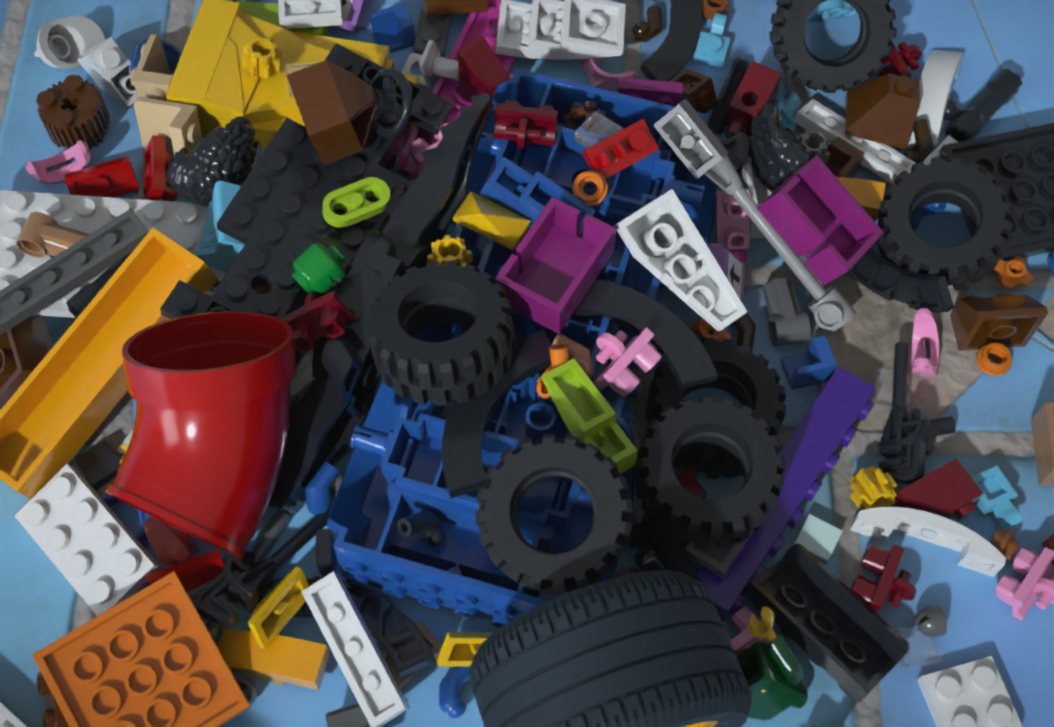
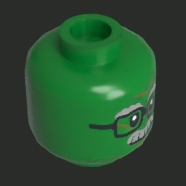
(319, 268)

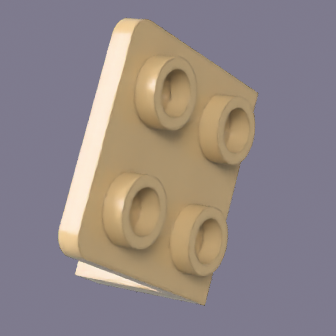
(153, 72)
(170, 120)

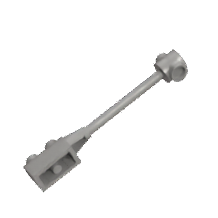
(706, 155)

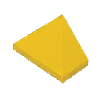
(492, 220)
(278, 607)
(460, 648)

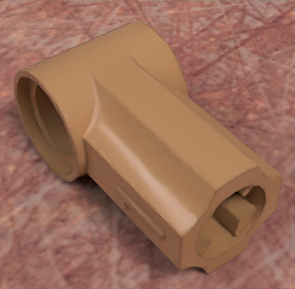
(45, 236)

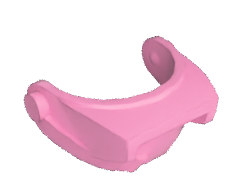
(602, 79)
(39, 169)
(925, 333)

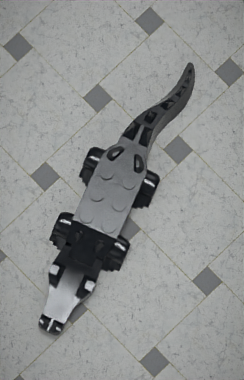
(345, 365)

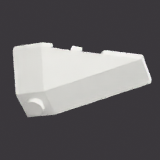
(675, 253)

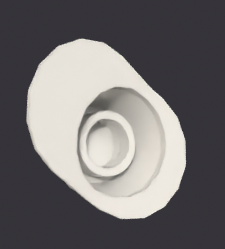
(67, 39)

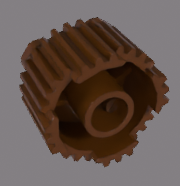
(73, 112)

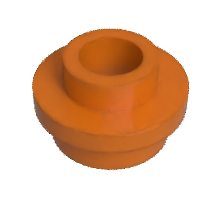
(586, 178)
(997, 352)

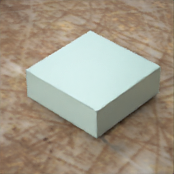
(819, 538)

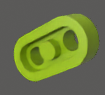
(353, 201)

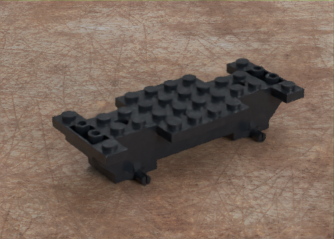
(282, 204)

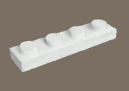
(877, 156)
(355, 650)

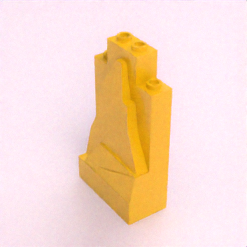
(222, 89)

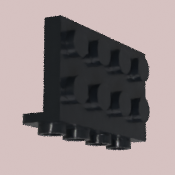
(828, 621)

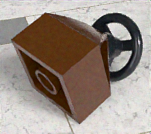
(343, 107)

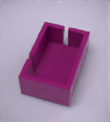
(820, 220)
(556, 264)

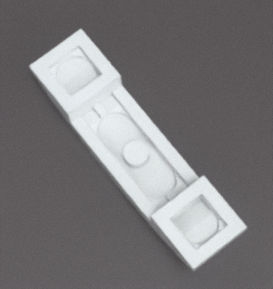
(935, 89)
(974, 550)

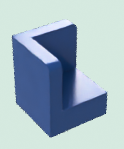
(393, 28)
(810, 367)

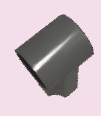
(786, 320)

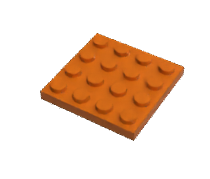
(143, 666)

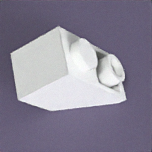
(110, 70)

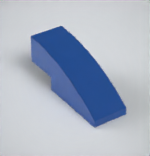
(526, 193)

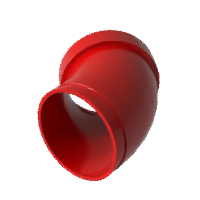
(208, 422)

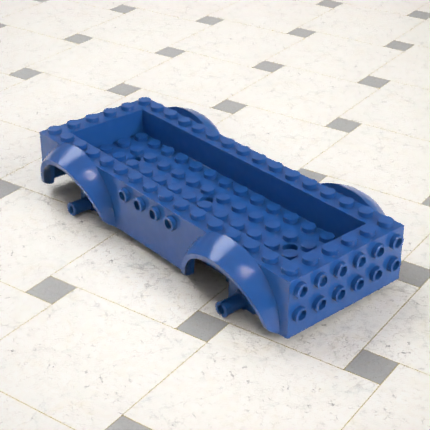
(399, 447)

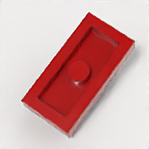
(621, 149)
(154, 165)
(103, 179)
(193, 571)

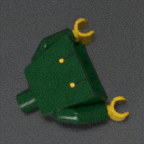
(771, 670)

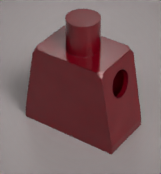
(757, 88)

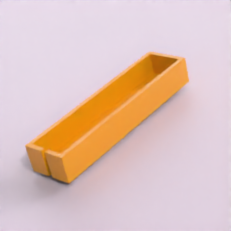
(85, 369)

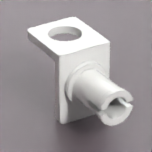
(431, 65)

